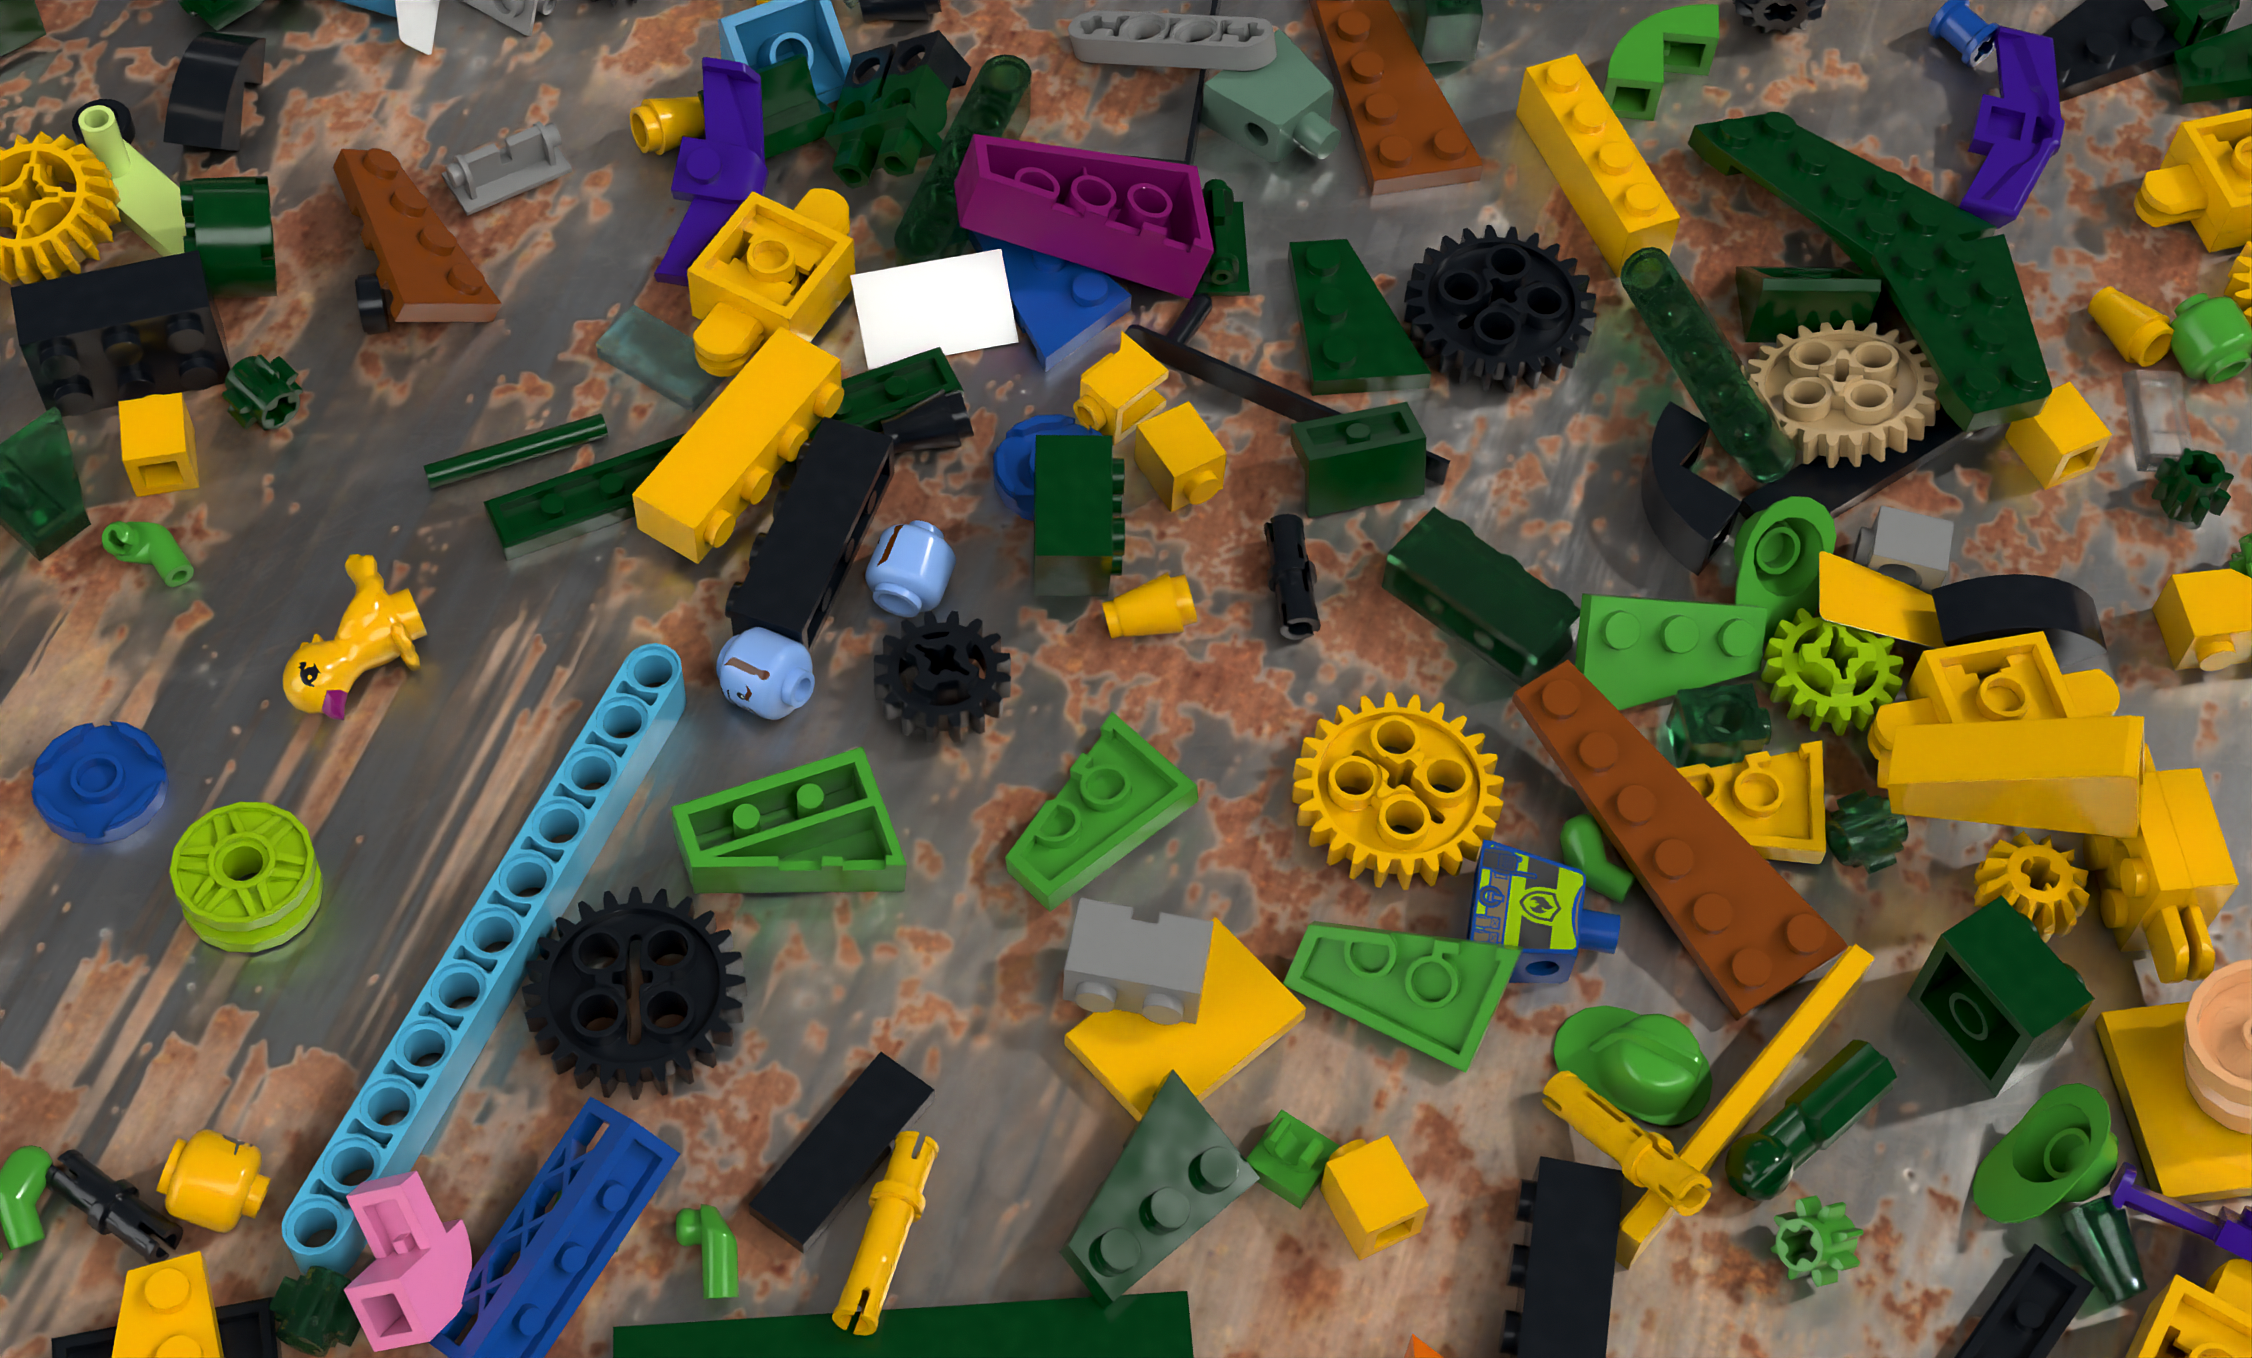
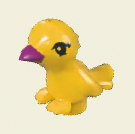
(369, 635)

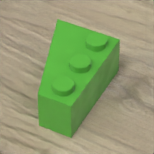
(793, 833)

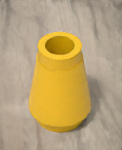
(663, 122)
(2131, 326)
(1151, 608)

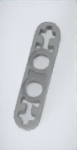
(1173, 39)

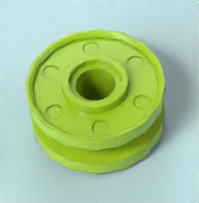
(240, 842)

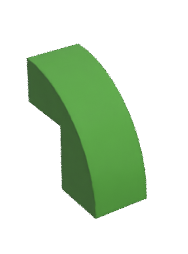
(1668, 41)

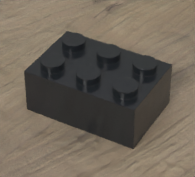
(121, 333)

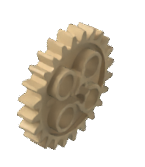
(1847, 391)

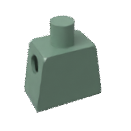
(1273, 106)

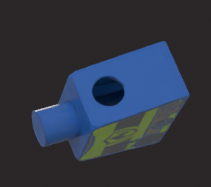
(1538, 907)

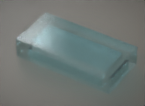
(657, 358)

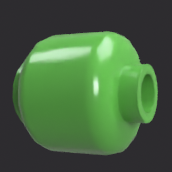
(2211, 338)

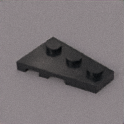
(2108, 44)

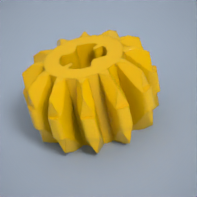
(2034, 883)

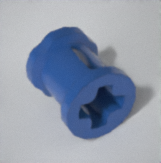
(1964, 31)

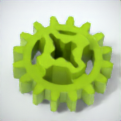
(1831, 671)

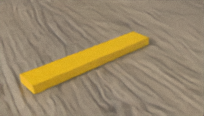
(1749, 1094)

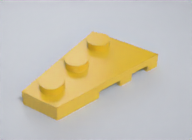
(1771, 801)
(168, 1312)

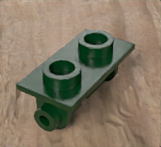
(1228, 265)

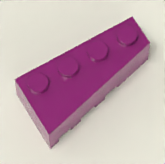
(1089, 209)

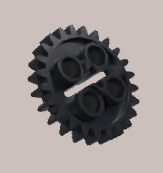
(1499, 308)
(571, 994)

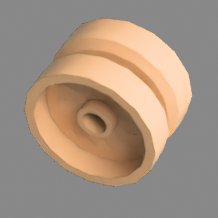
(2220, 1046)

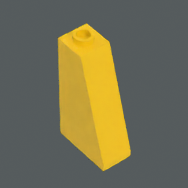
(2021, 773)

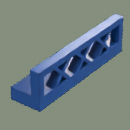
(563, 1248)

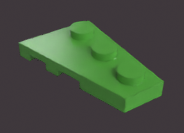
(1655, 646)

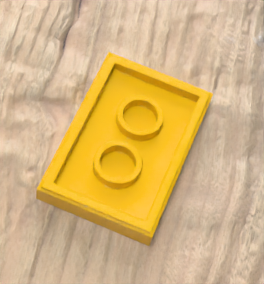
(1237, 1020)
(2178, 1143)

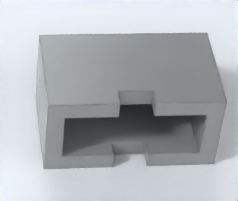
(1137, 962)

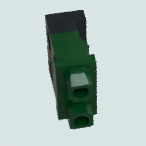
(894, 112)

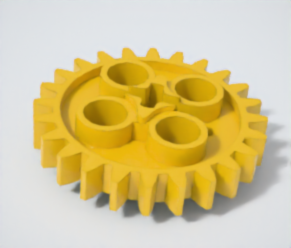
(1397, 790)

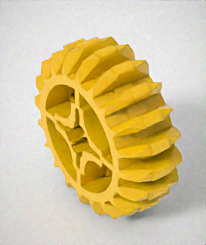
(53, 225)

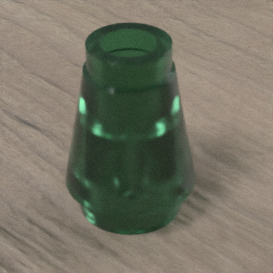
(2105, 1248)

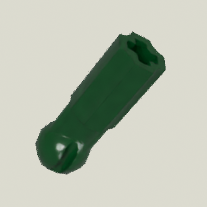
(1811, 1121)

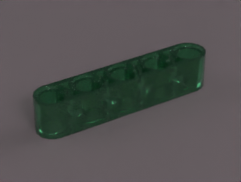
(993, 107)
(1708, 365)

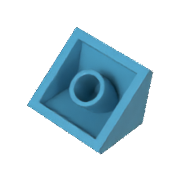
(786, 29)

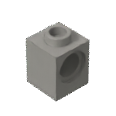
(1906, 547)

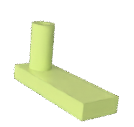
(147, 196)

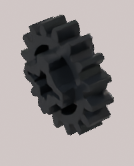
(943, 679)

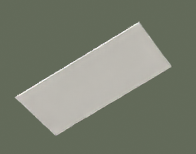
(934, 304)

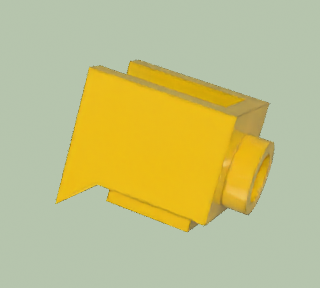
(1120, 391)

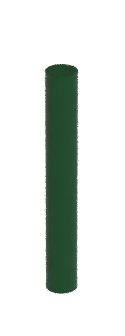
(515, 451)

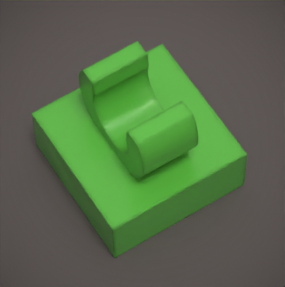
(1291, 1158)

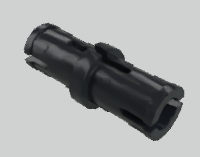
(1291, 577)
(113, 1207)

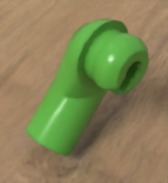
(148, 545)
(1584, 850)
(20, 1188)
(718, 1249)

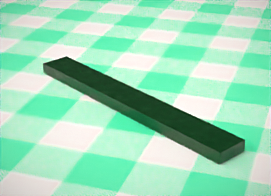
(604, 491)
(1052, 1328)

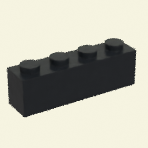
(814, 533)
(1564, 1262)

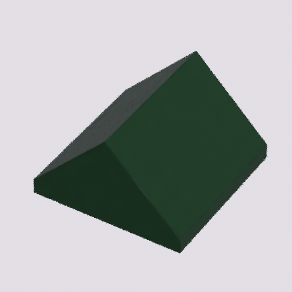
(1787, 297)

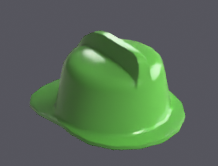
(1780, 558)
(1637, 1063)
(2049, 1157)

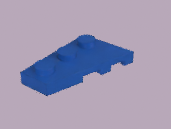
(1056, 299)

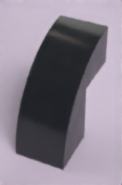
(210, 90)
(1681, 507)
(2017, 606)

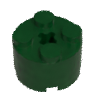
(233, 232)

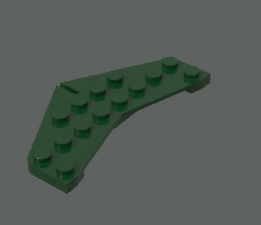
(1931, 257)

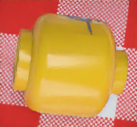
(213, 1181)

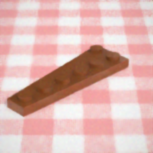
(1392, 101)
(1705, 879)

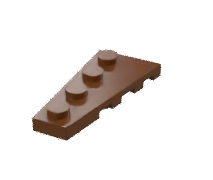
(415, 250)

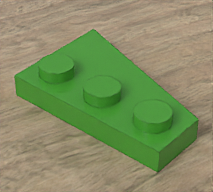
(1102, 813)
(1406, 984)

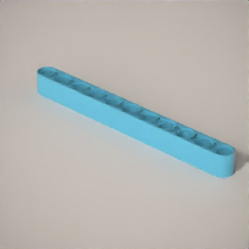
(484, 975)

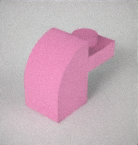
(417, 1267)

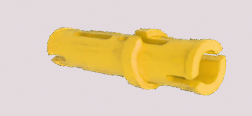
(1644, 1156)
(894, 1206)

